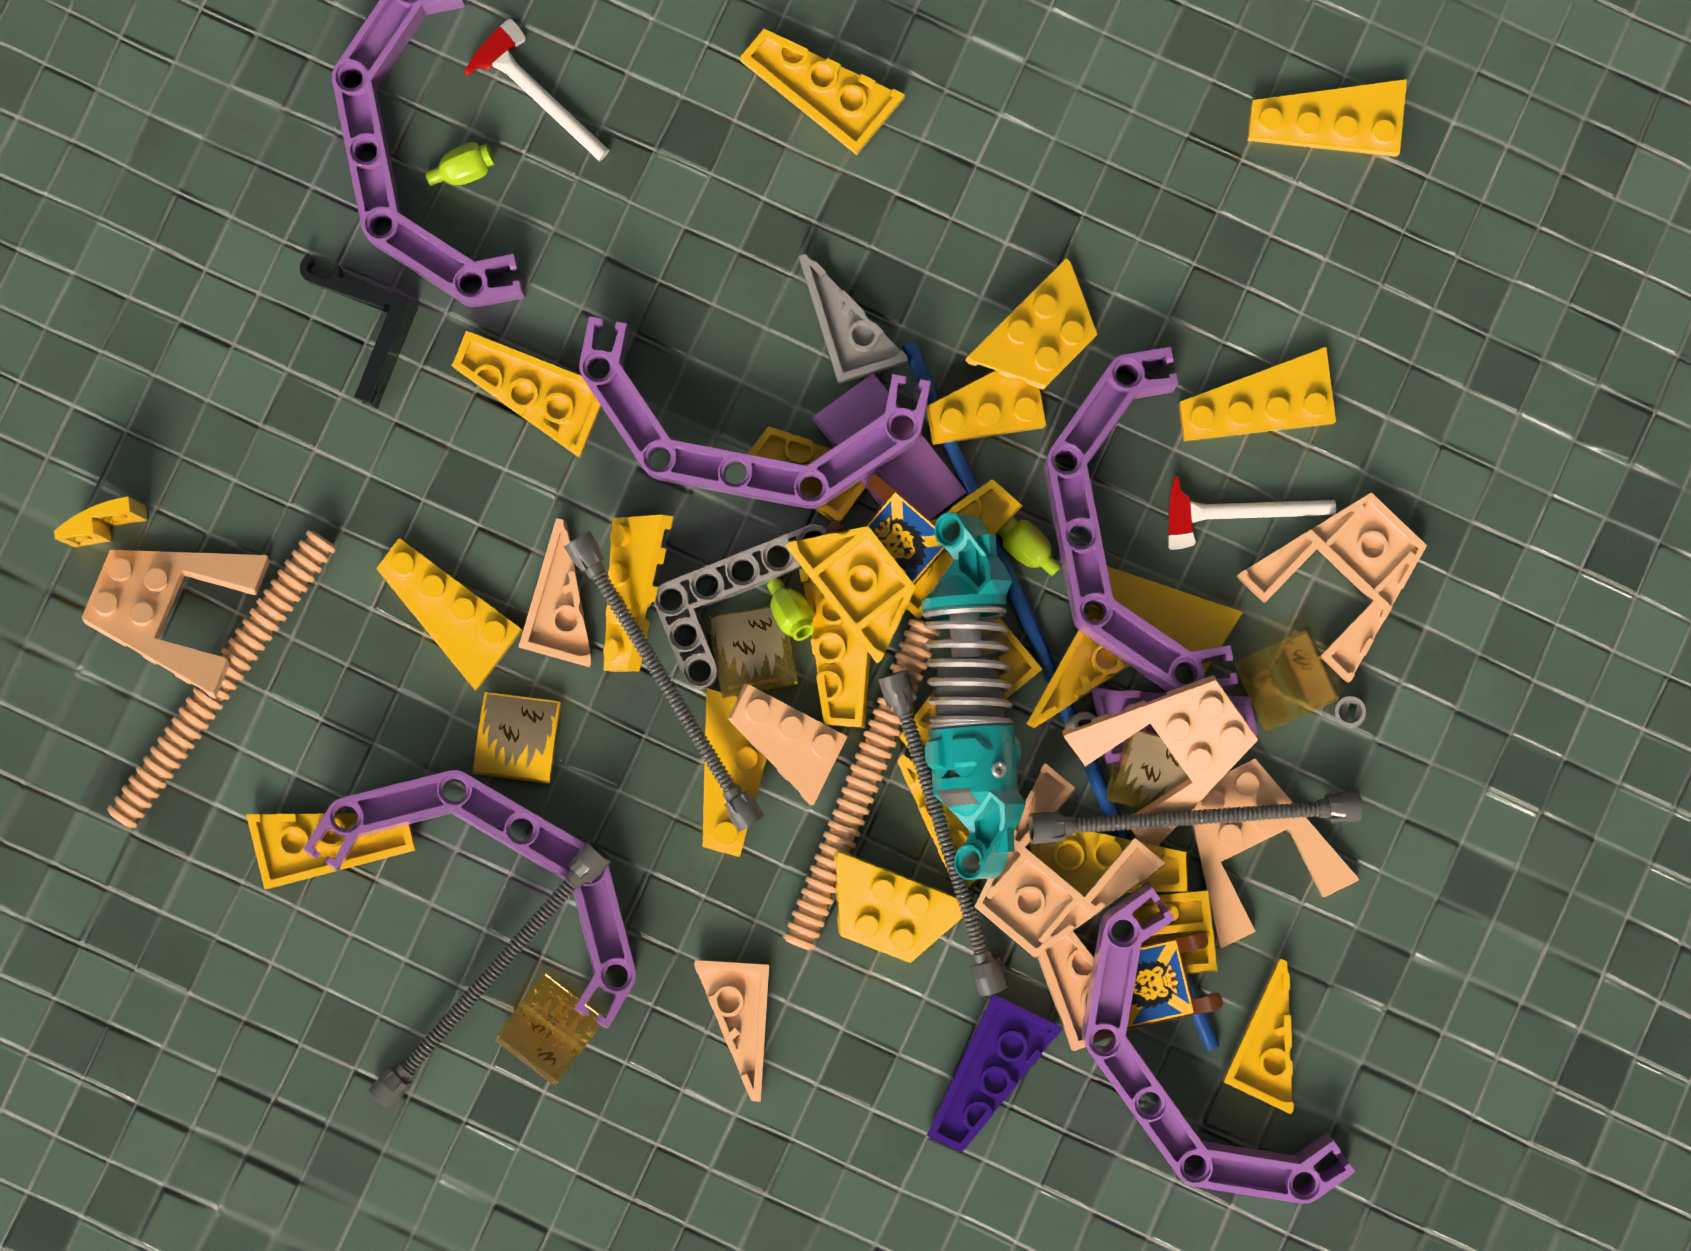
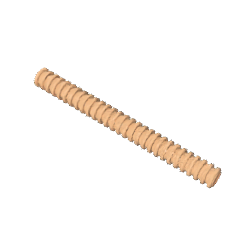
(240, 653)
(857, 794)

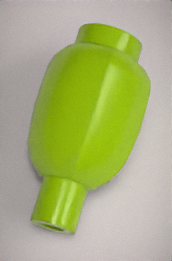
(462, 165)
(1028, 545)
(790, 610)

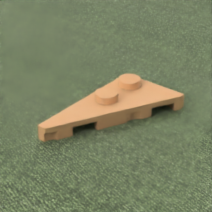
(556, 612)
(740, 1004)

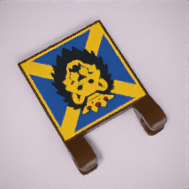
(901, 529)
(1163, 985)

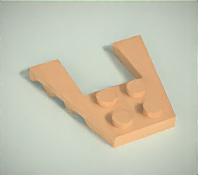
(1369, 550)
(139, 592)
(1197, 727)
(1251, 787)
(1033, 900)

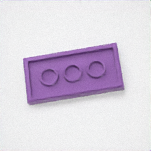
(916, 472)

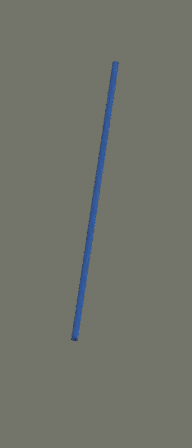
(1039, 644)

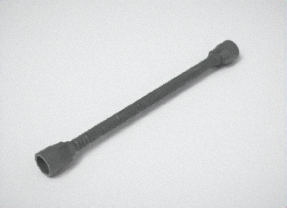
(740, 805)
(1336, 807)
(987, 971)
(396, 1081)

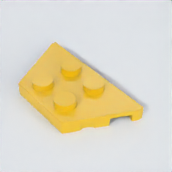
(1040, 332)
(858, 582)
(890, 909)

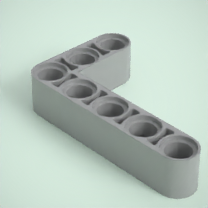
(727, 588)

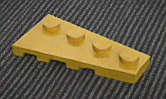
(1335, 119)
(534, 389)
(1271, 400)
(995, 510)
(1179, 615)
(743, 764)
(282, 837)
(1088, 855)

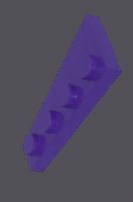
(993, 1064)

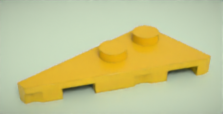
(1263, 1055)

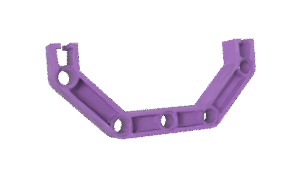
(372, 56)
(765, 477)
(1074, 509)
(494, 815)
(1223, 1165)

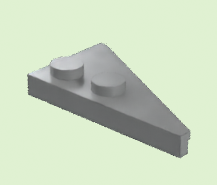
(852, 340)

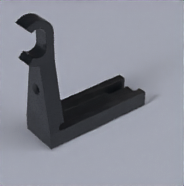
(391, 337)

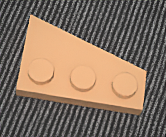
(789, 739)
(1068, 976)

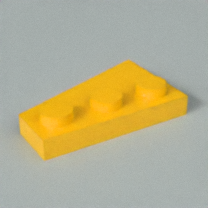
(986, 409)

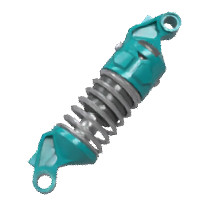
(970, 737)

